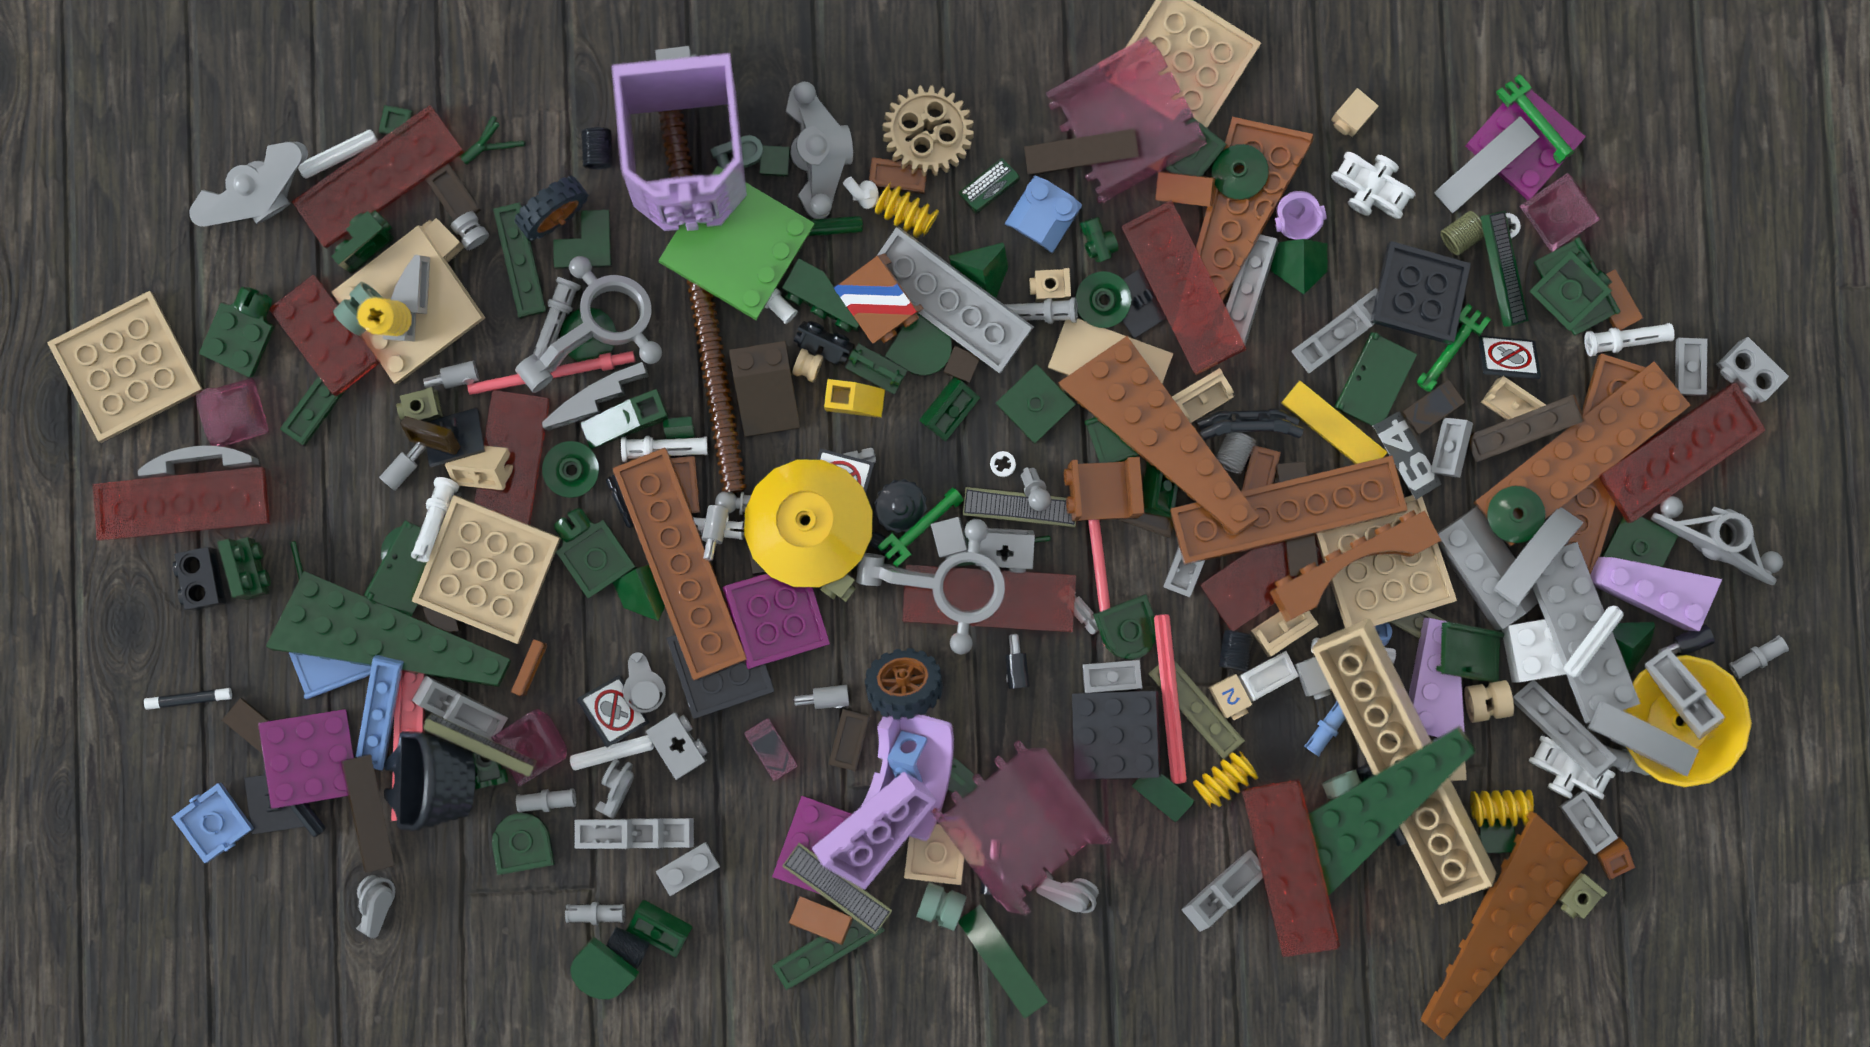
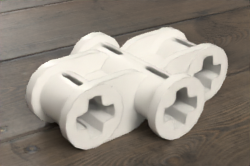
(1381, 190)
(1568, 772)

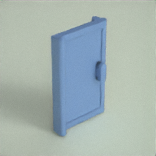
(324, 675)

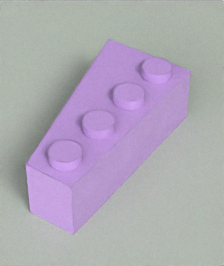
(1663, 592)
(1434, 694)
(875, 831)

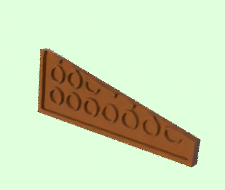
(1235, 225)
(1138, 408)
(1524, 893)

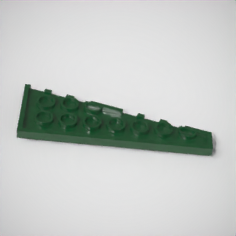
(351, 628)
(1368, 813)

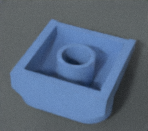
(1044, 213)

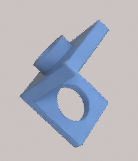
(906, 762)

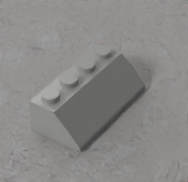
(1480, 563)

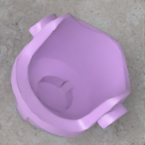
(1299, 215)

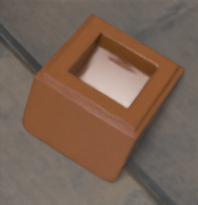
(1615, 859)

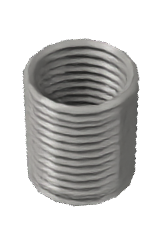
(1235, 451)

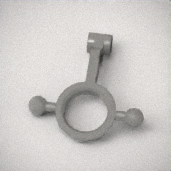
(537, 372)
(872, 571)

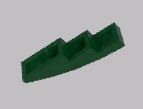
(1002, 961)

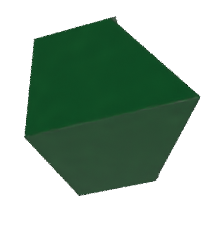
(1300, 262)
(983, 266)
(640, 593)
(1633, 641)

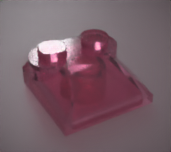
(1560, 212)
(231, 413)
(535, 738)

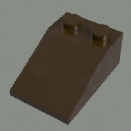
(765, 388)

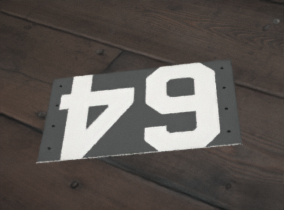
(1407, 455)

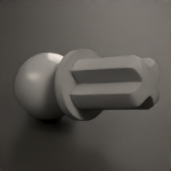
(1035, 489)
(731, 502)

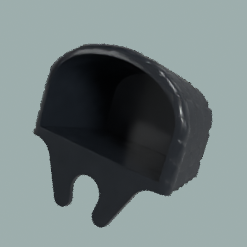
(430, 781)

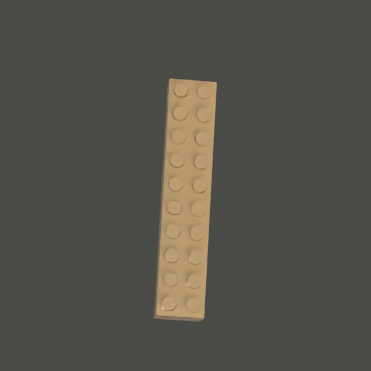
(1389, 731)

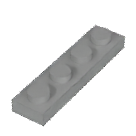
(1250, 284)
(1564, 730)

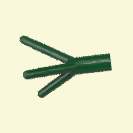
(481, 145)

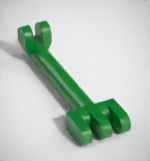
(1519, 96)
(1428, 380)
(952, 498)

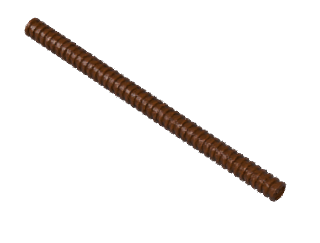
(707, 327)

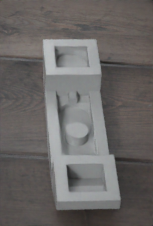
(1486, 164)
(1336, 334)
(164, 464)
(1537, 556)

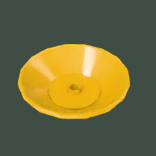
(828, 544)
(1717, 749)

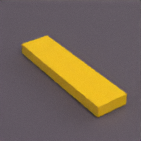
(1332, 425)

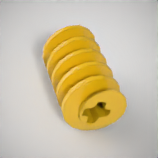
(905, 211)
(384, 316)
(1225, 780)
(1501, 807)

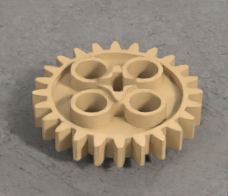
(916, 109)

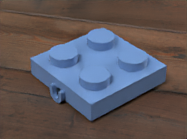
(212, 822)

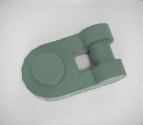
(751, 150)

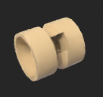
(1498, 697)

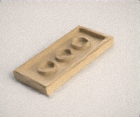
(1083, 342)

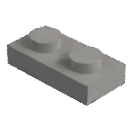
(1691, 366)
(1451, 447)
(1112, 676)
(1588, 822)
(688, 868)

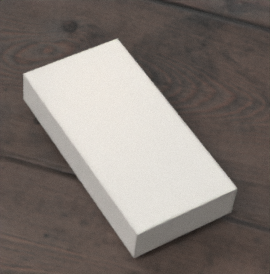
(1268, 676)

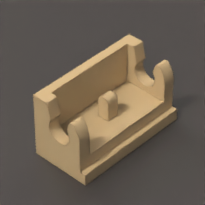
(1204, 395)
(1510, 399)
(482, 469)
(1277, 633)

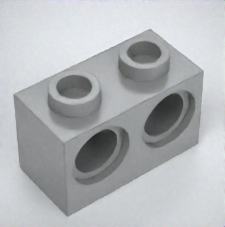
(1756, 364)

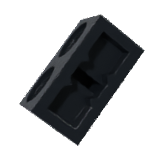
(207, 576)

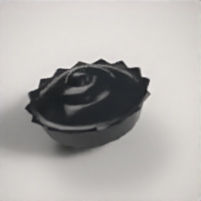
(900, 505)

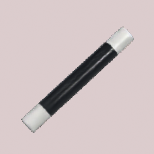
(188, 698)

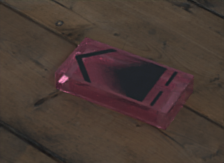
(771, 749)

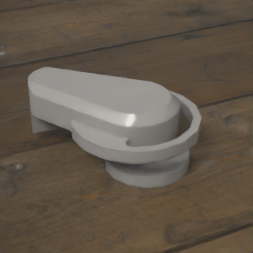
(642, 685)
(619, 783)
(1070, 895)
(374, 904)

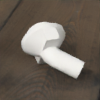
(865, 193)

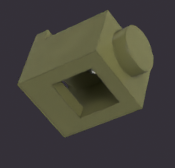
(429, 409)
(842, 588)
(1580, 885)

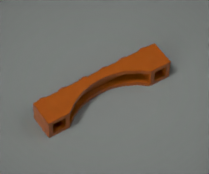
(1405, 539)

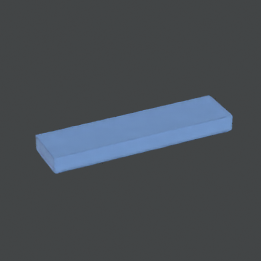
(379, 709)

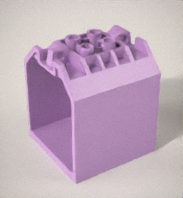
(675, 86)

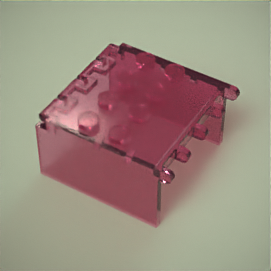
(1126, 95)
(1020, 824)

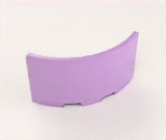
(933, 763)

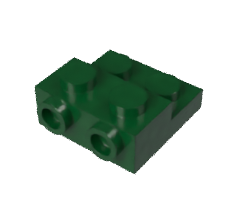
(369, 236)
(1572, 289)
(244, 568)

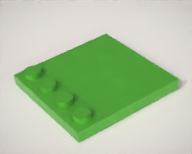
(743, 255)

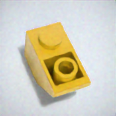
(854, 398)

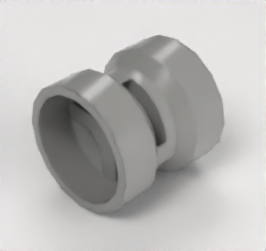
(469, 230)

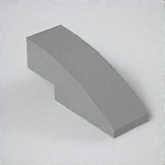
(413, 291)
(1684, 693)
(458, 708)
(1224, 891)

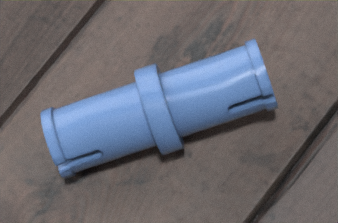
(1326, 730)

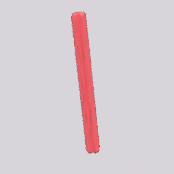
(1170, 698)

